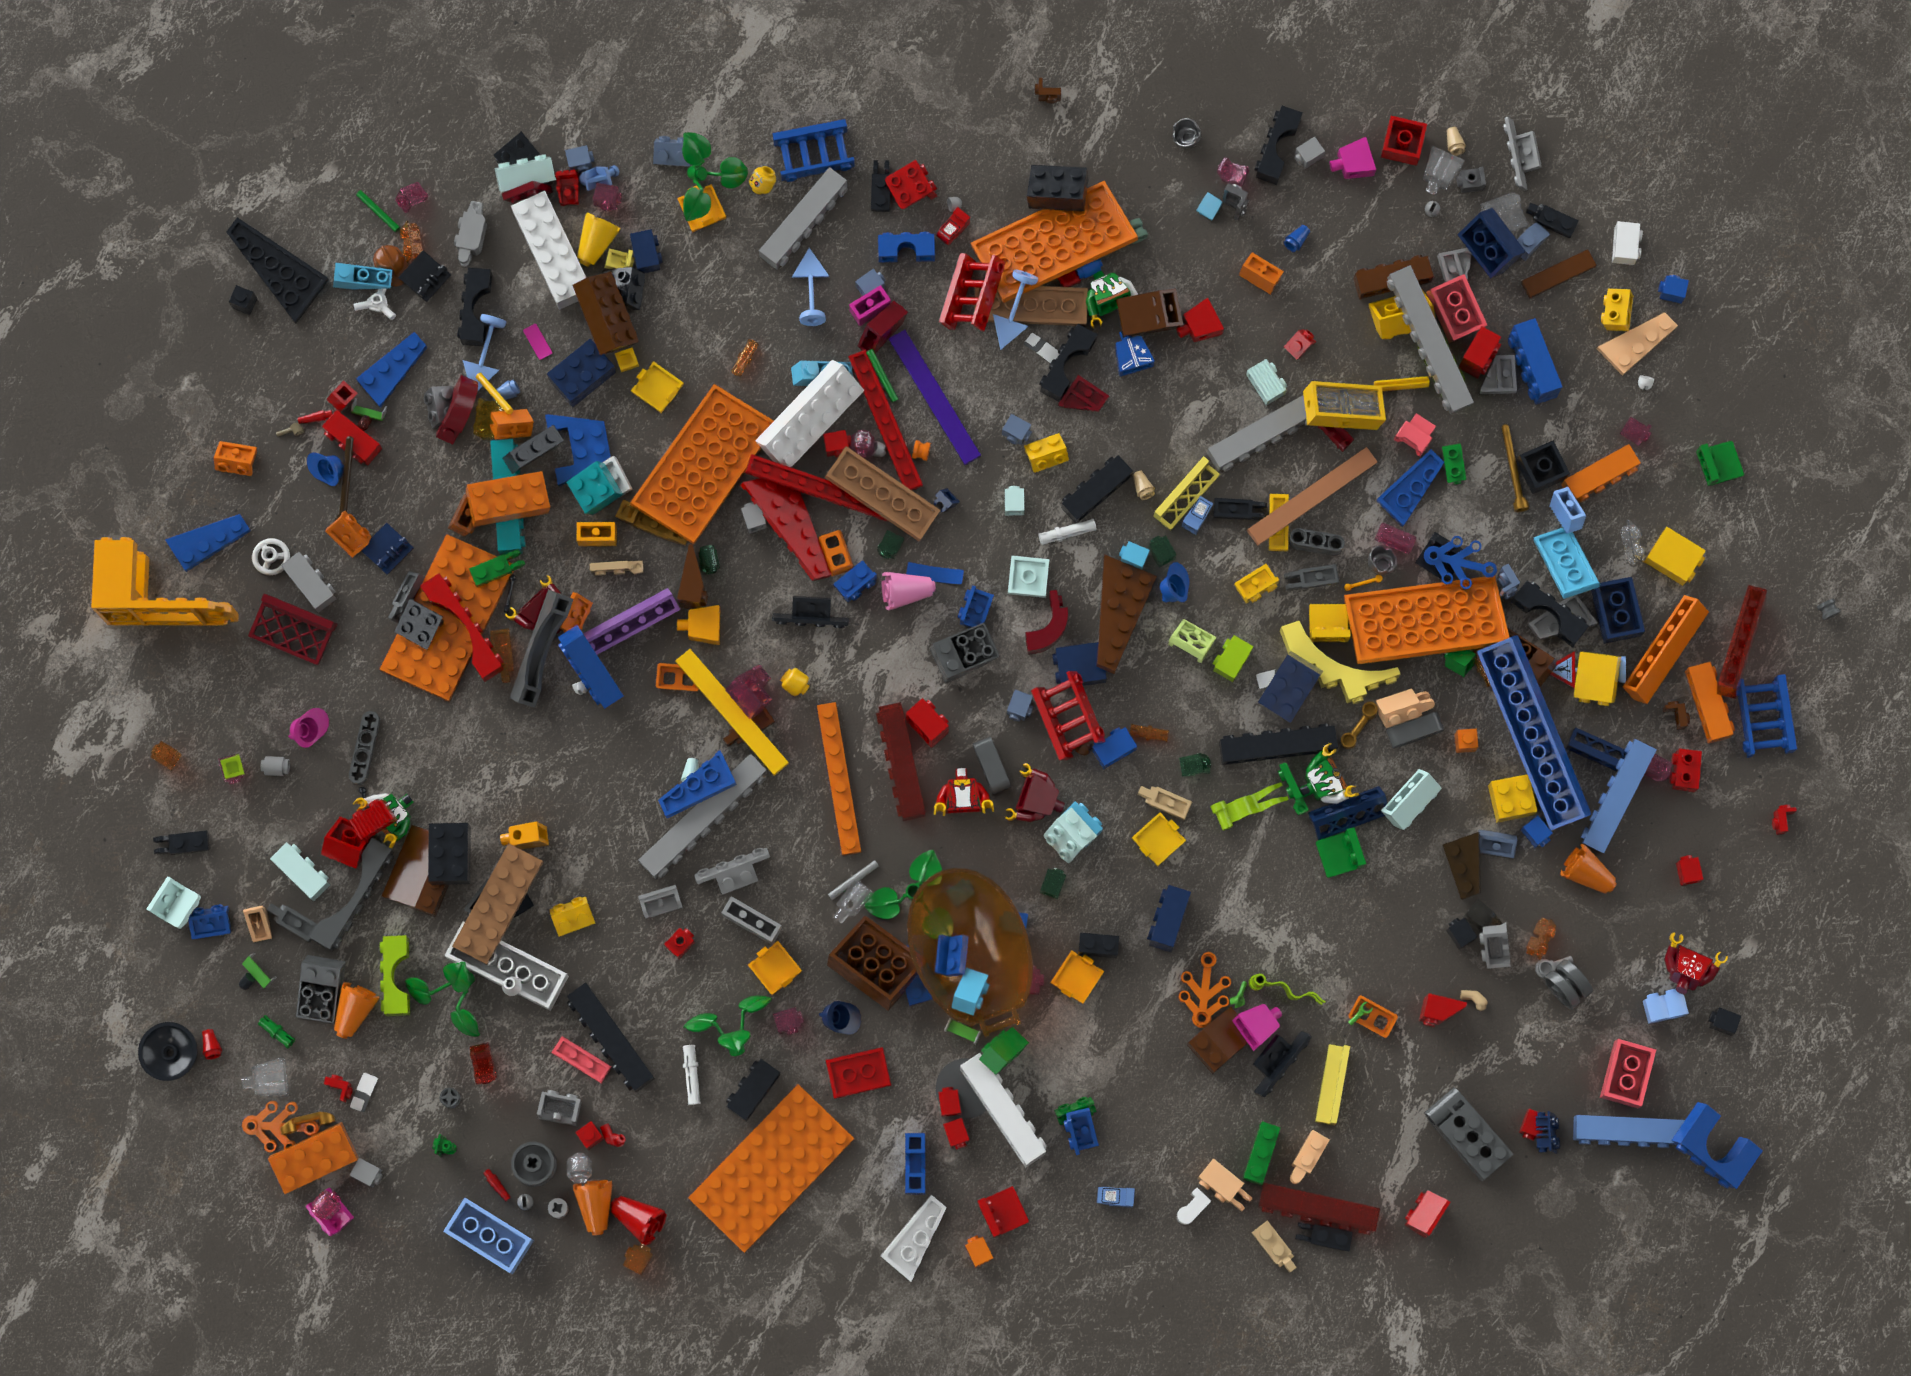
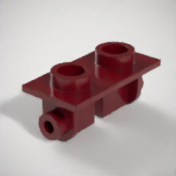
(1339, 436)

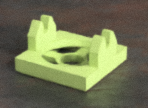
(1186, 628)

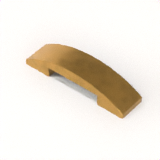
(641, 521)

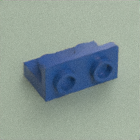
(855, 581)
(209, 922)
(951, 955)

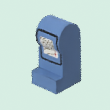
(1197, 515)
(1116, 1196)

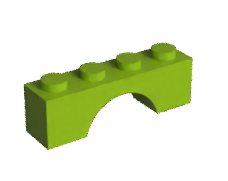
(394, 951)

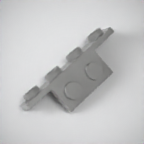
(1524, 152)
(734, 873)

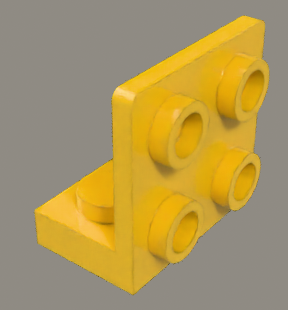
(1328, 623)

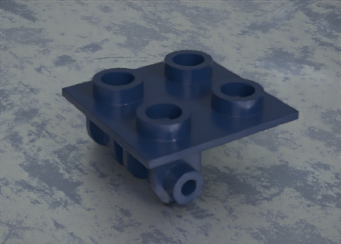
(387, 548)
(1552, 1141)

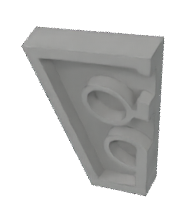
(1547, 625)

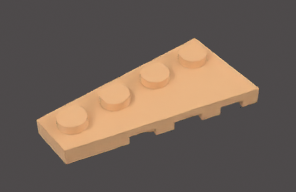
(1634, 344)

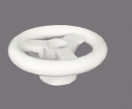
(270, 550)

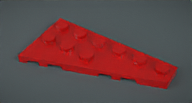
(790, 520)

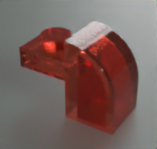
(483, 1063)

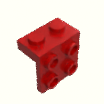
(911, 184)

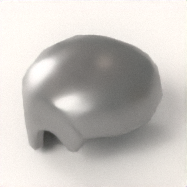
(1186, 133)
(1382, 560)

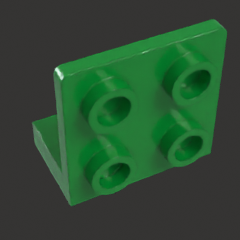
(1719, 462)
(1341, 853)

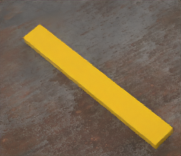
(731, 712)

